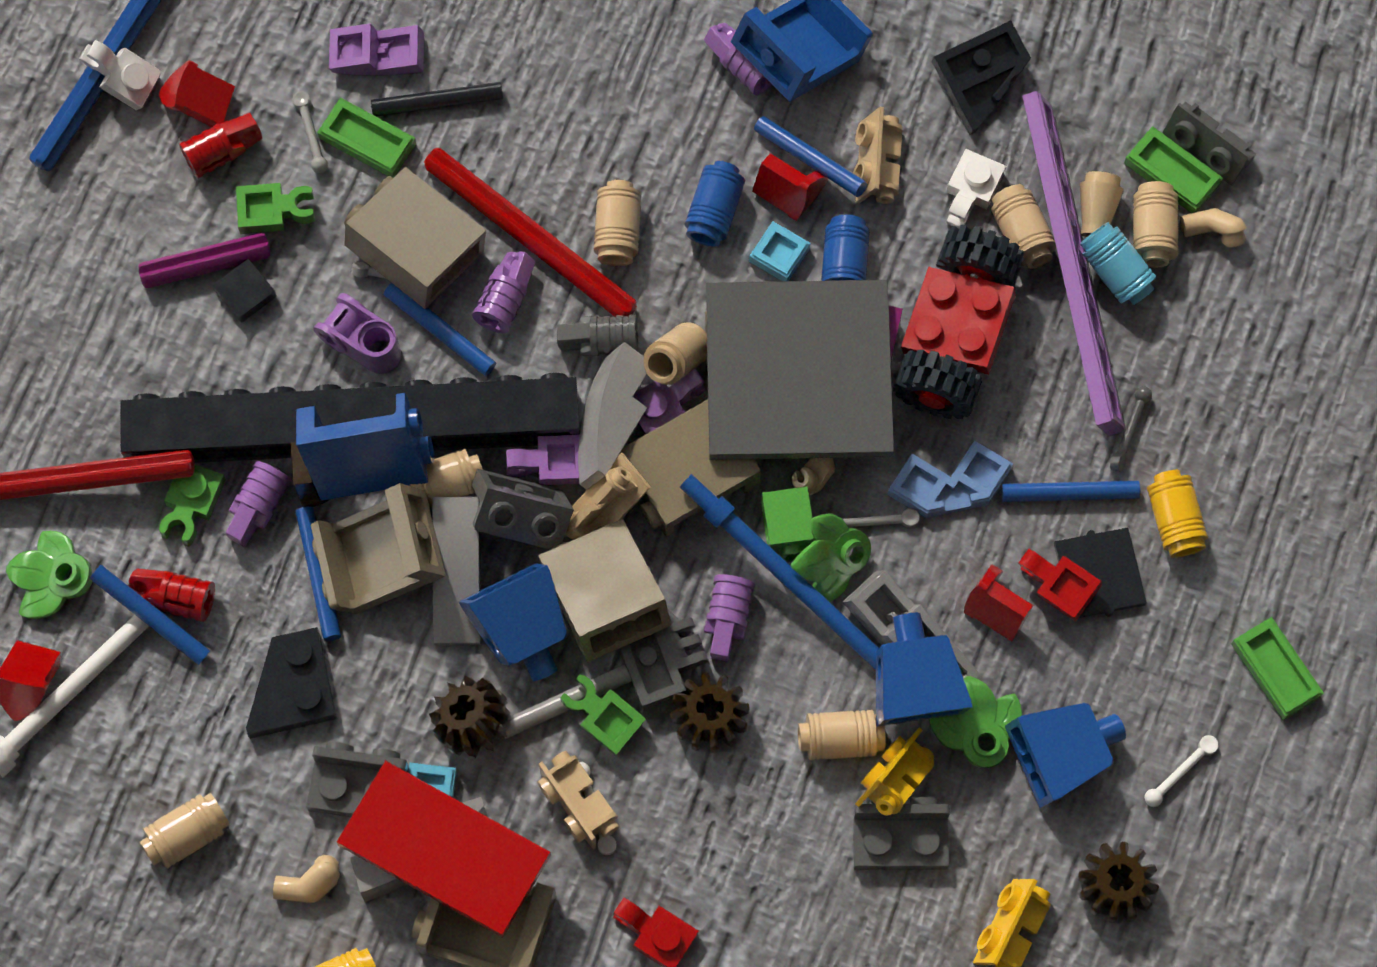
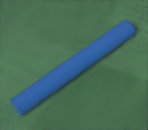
(810, 156)
(441, 330)
(1070, 491)
(149, 614)
(327, 616)

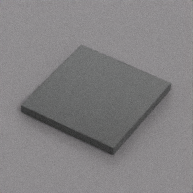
(799, 370)

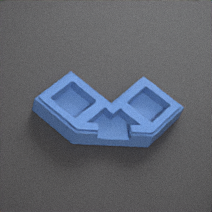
(936, 493)

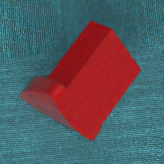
(197, 94)
(787, 187)
(997, 605)
(26, 678)

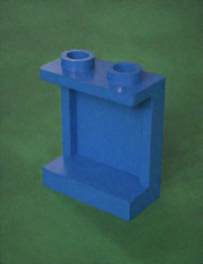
(802, 43)
(364, 452)

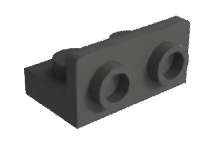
(520, 510)
(344, 776)
(902, 841)

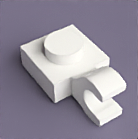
(125, 74)
(972, 184)

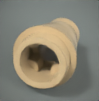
(1099, 200)

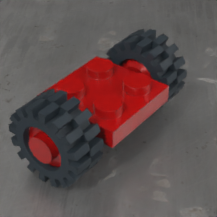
(958, 322)

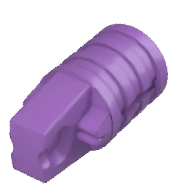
(719, 40)
(504, 292)
(256, 501)
(728, 613)

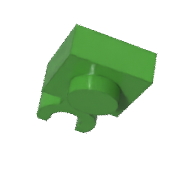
(265, 207)
(191, 499)
(608, 719)

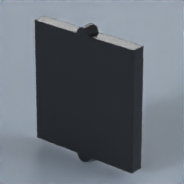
(1112, 561)

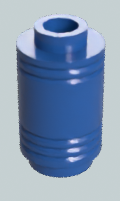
(714, 203)
(845, 249)

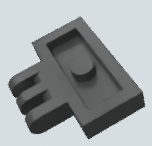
(658, 661)

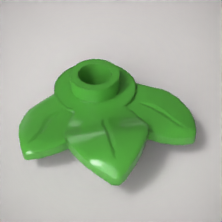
(828, 558)
(43, 573)
(984, 719)

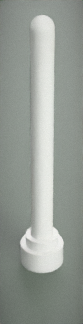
(66, 692)

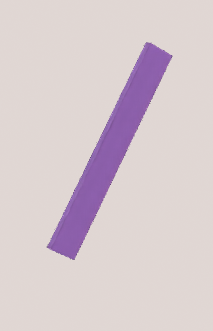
(1074, 264)

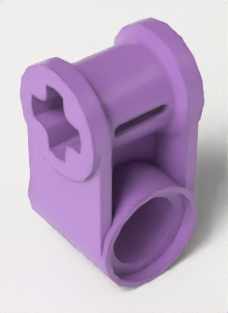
(354, 329)

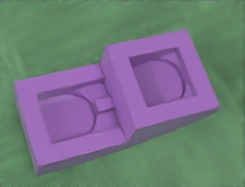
(374, 52)

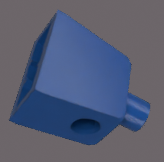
(520, 619)
(917, 676)
(1063, 748)

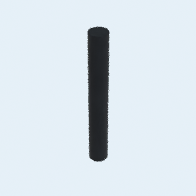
(437, 99)

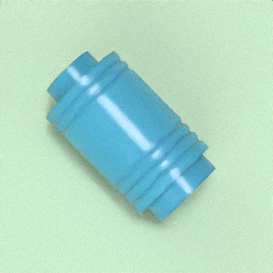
(1118, 264)

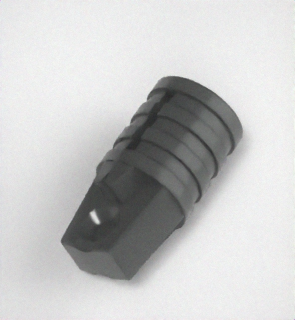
(598, 334)

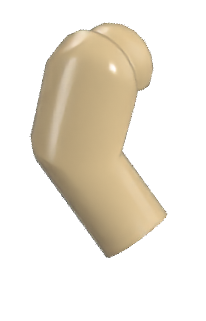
(1215, 220)

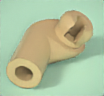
(814, 474)
(311, 885)

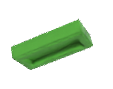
(366, 138)
(1165, 161)
(1277, 668)

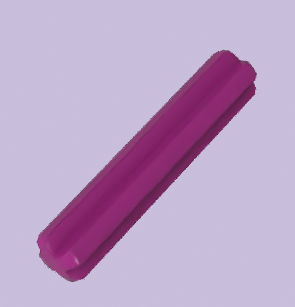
(203, 260)

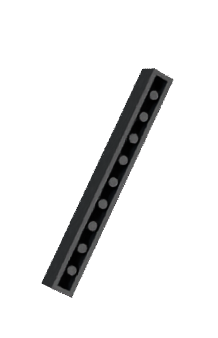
(264, 424)

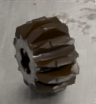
(724, 705)
(470, 716)
(1136, 882)

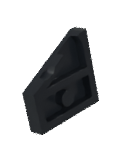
(981, 72)
(292, 686)

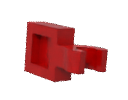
(1064, 585)
(661, 937)

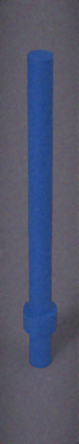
(720, 513)

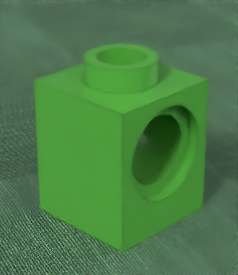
(787, 521)

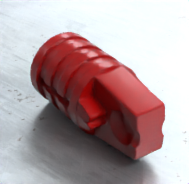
(220, 144)
(174, 592)

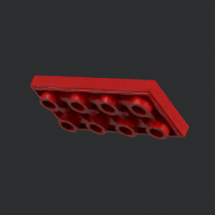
(444, 848)

